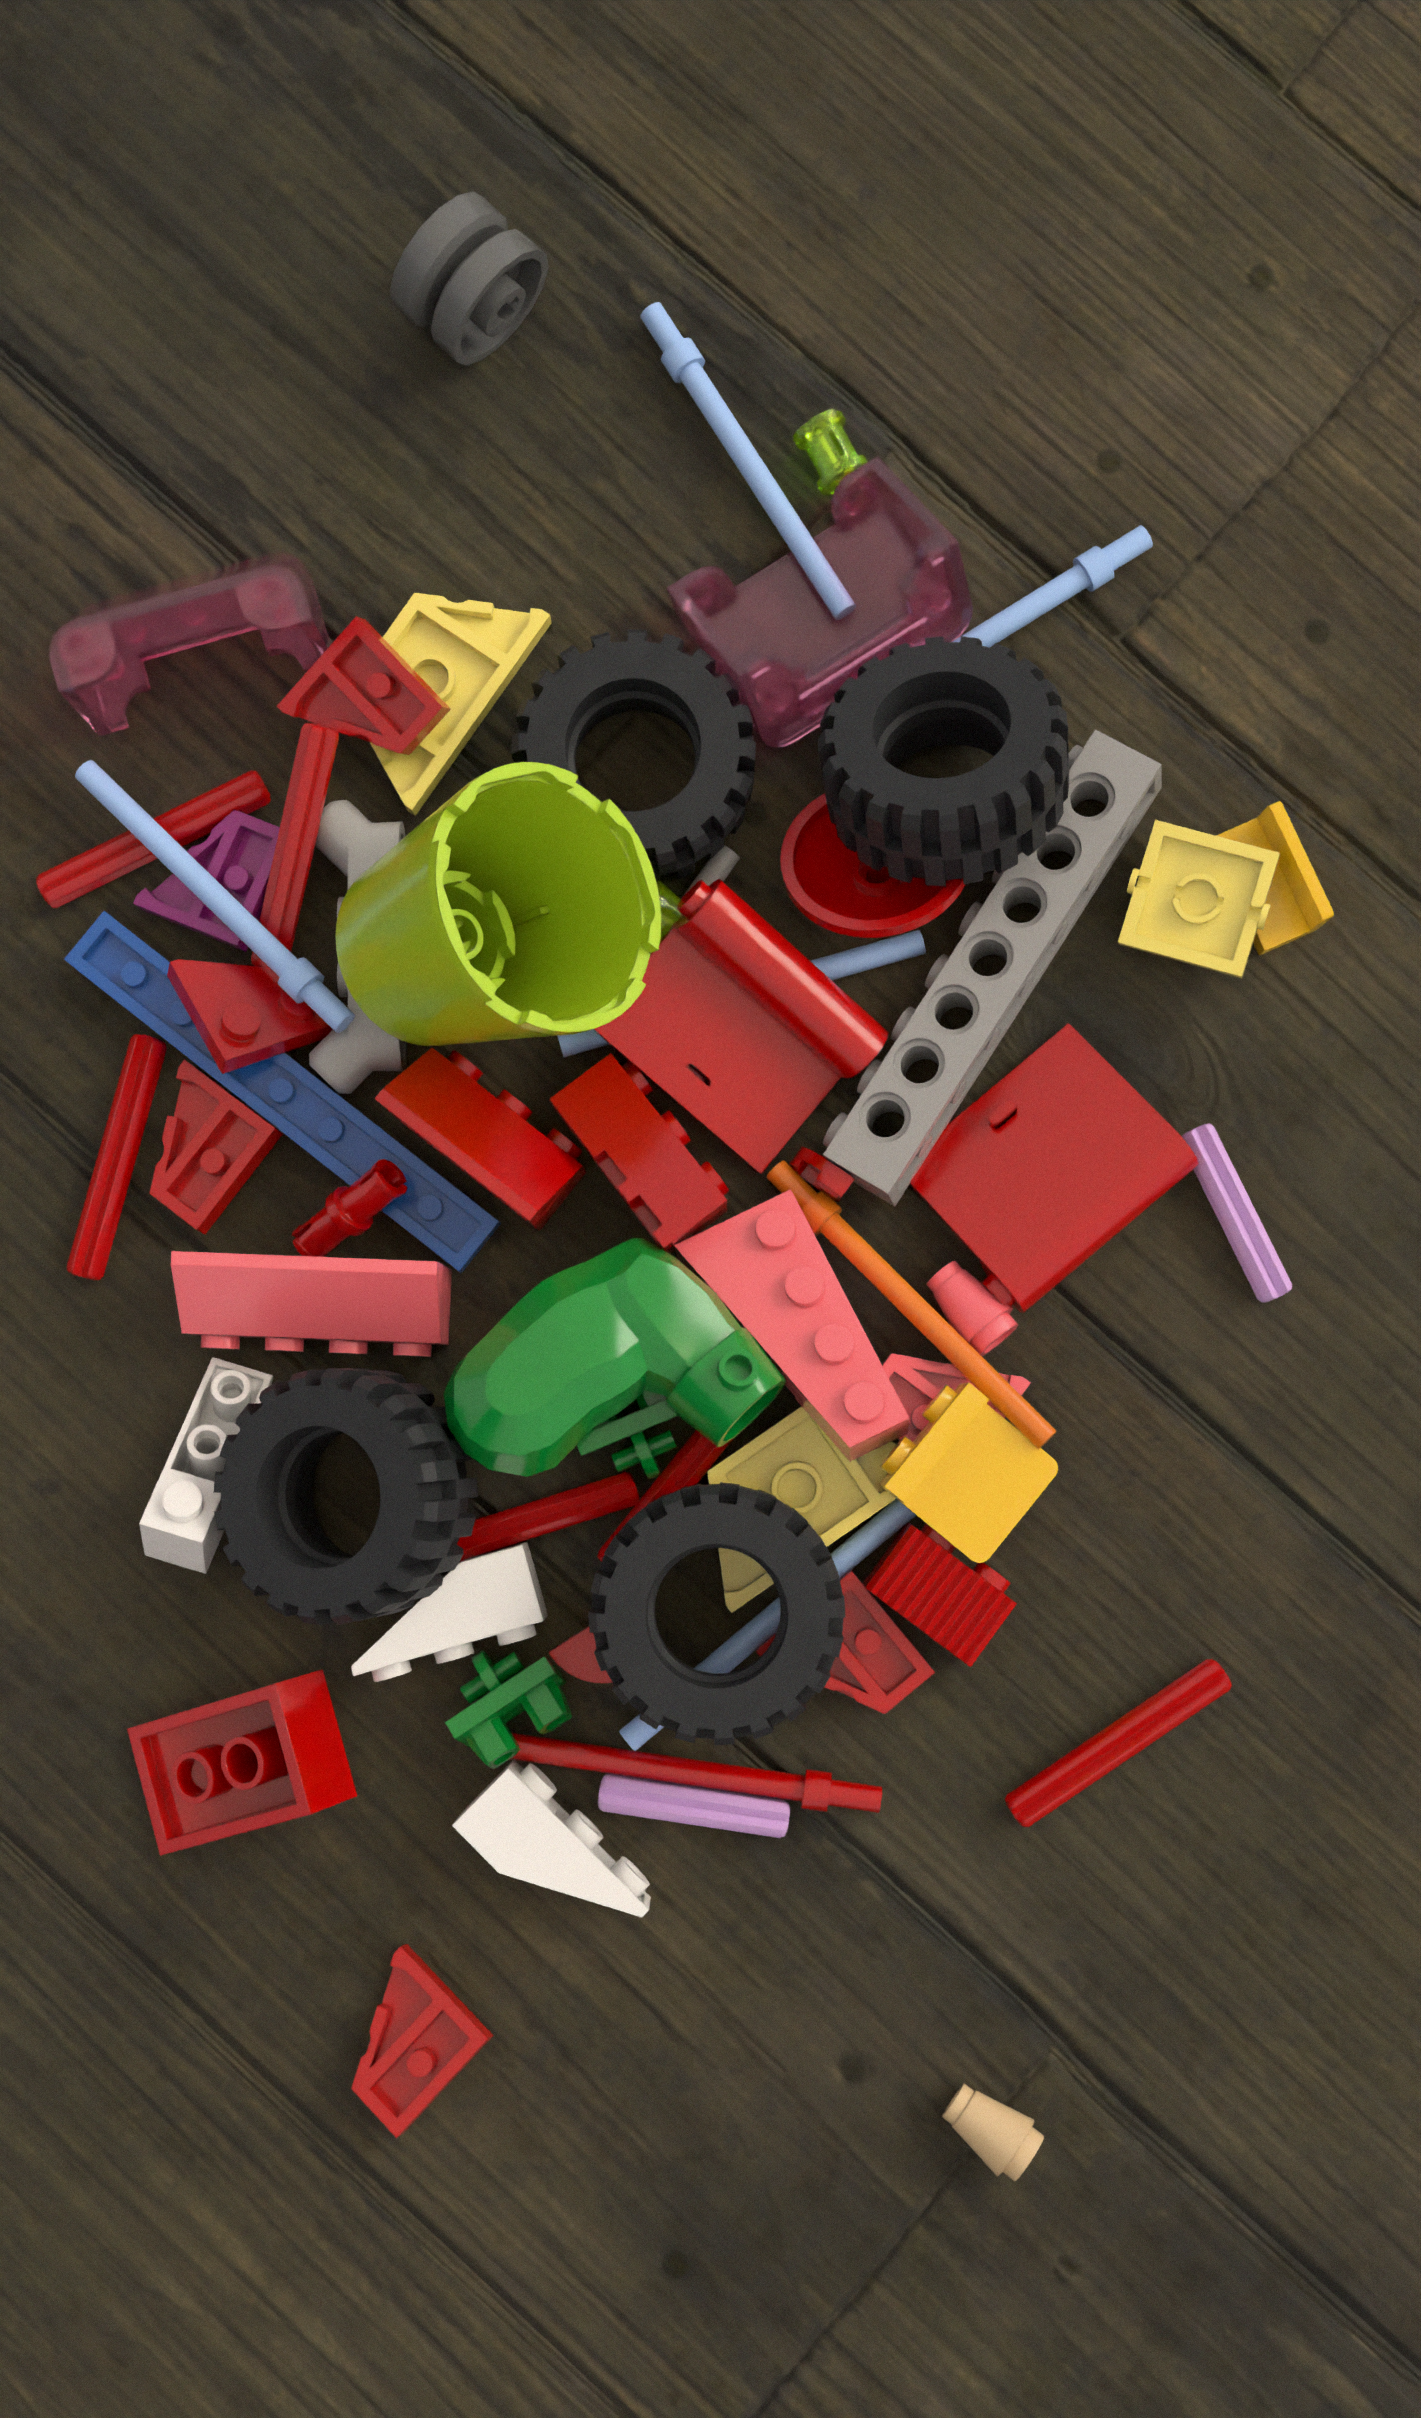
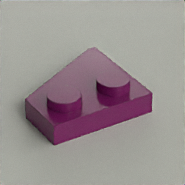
(239, 858)

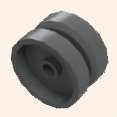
(468, 278)

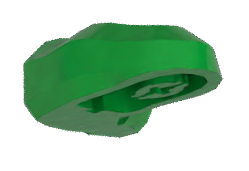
(591, 1346)

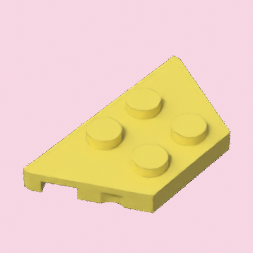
(468, 660)
(808, 1474)

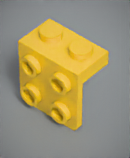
(968, 1472)

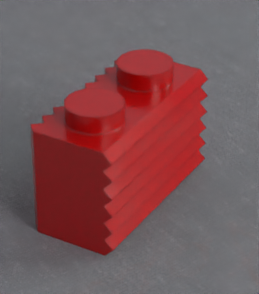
(940, 1593)

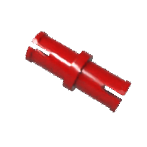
(350, 1210)

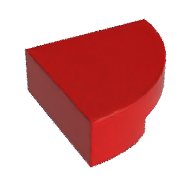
(821, 1173)
(578, 1657)

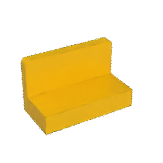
(1295, 891)

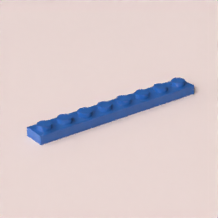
(287, 1097)

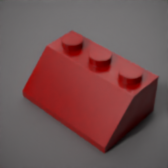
(485, 1134)

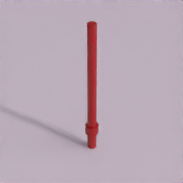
(814, 1790)

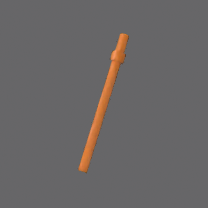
(824, 1218)

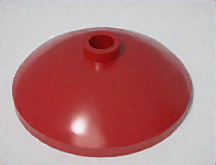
(842, 891)

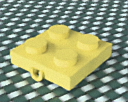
(1198, 898)

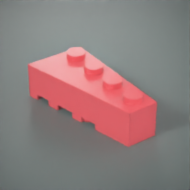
(792, 1304)

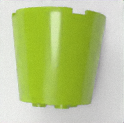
(503, 915)

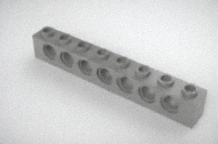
(886, 1165)

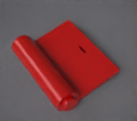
(748, 1019)
(1057, 1174)

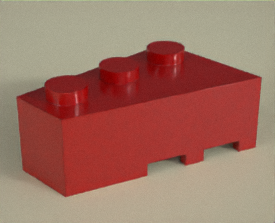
(641, 1152)

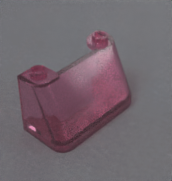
(783, 638)
(104, 645)

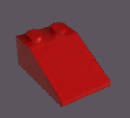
(242, 1763)

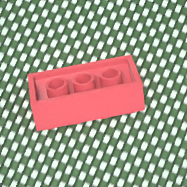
(312, 1300)

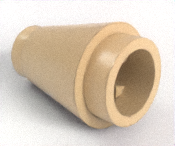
(994, 2131)

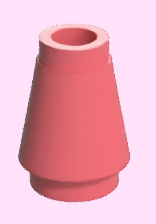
(971, 1308)

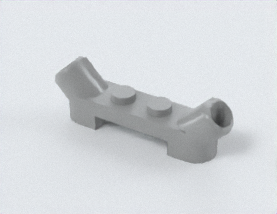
(362, 1047)

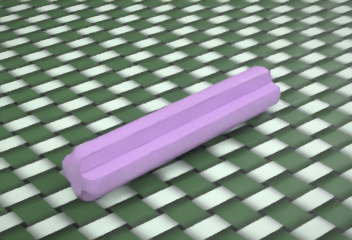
(1237, 1215)
(694, 1805)

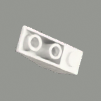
(180, 1514)
(476, 1600)
(537, 1841)

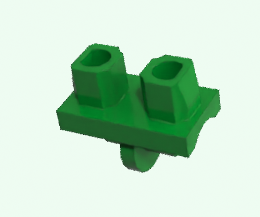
(643, 1450)
(484, 1722)

